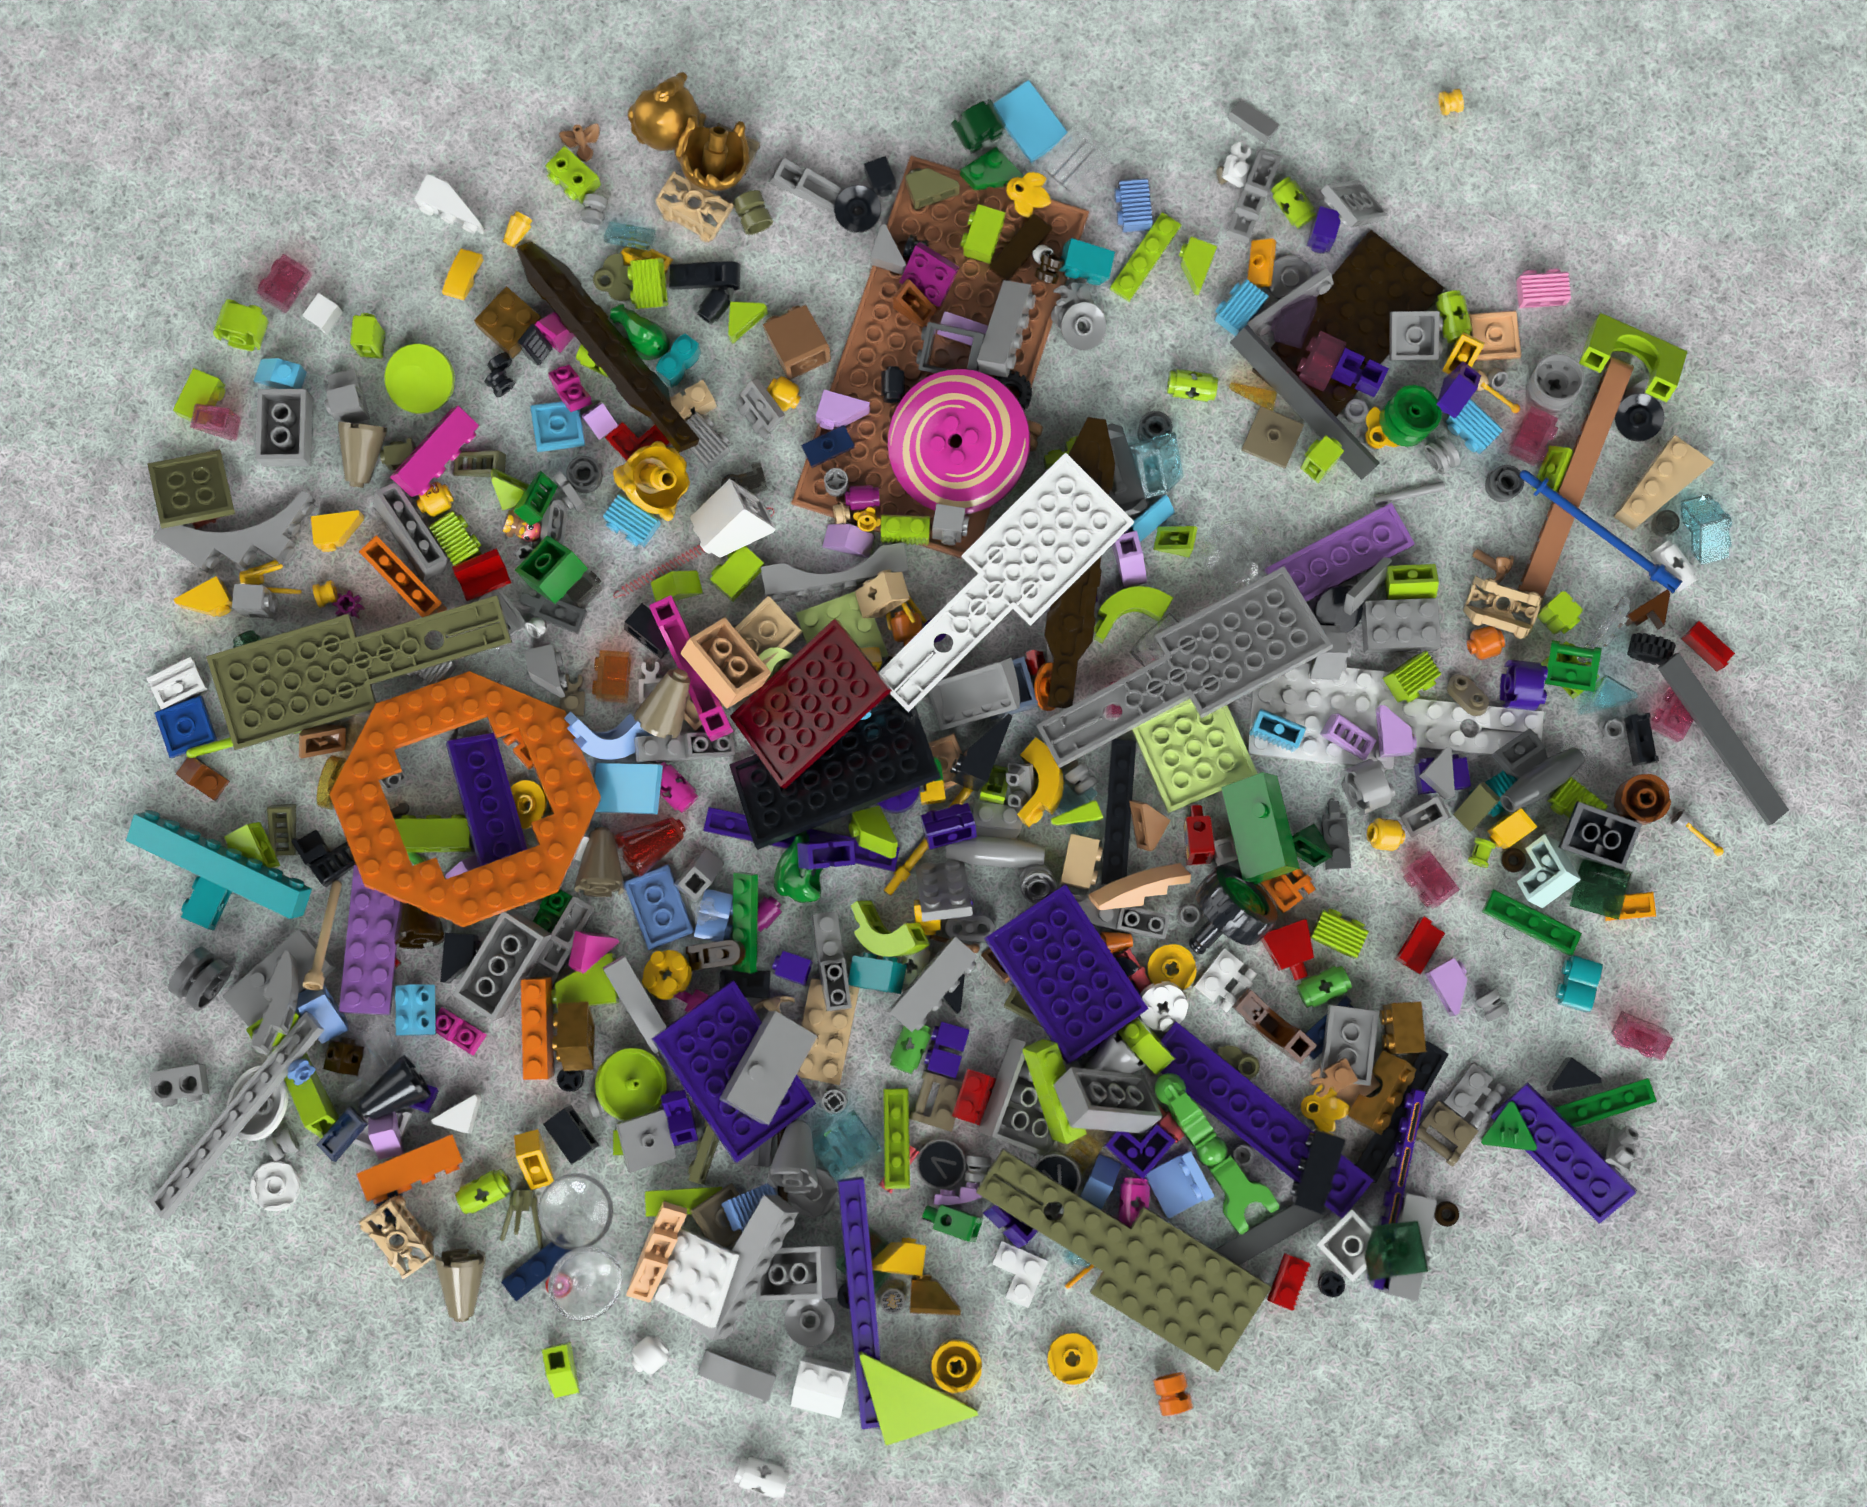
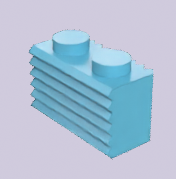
(1241, 307)
(1474, 427)
(631, 521)
(1277, 730)

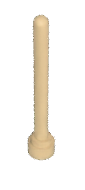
(314, 978)

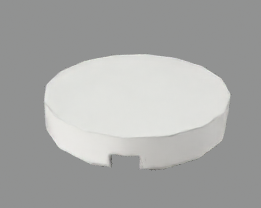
(282, 1188)

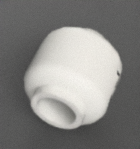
(649, 1354)

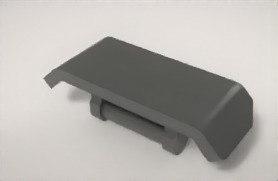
(1126, 484)

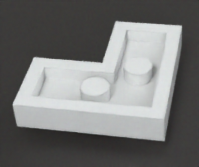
(1027, 1271)

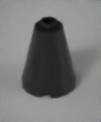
(394, 1090)

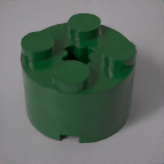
(978, 125)

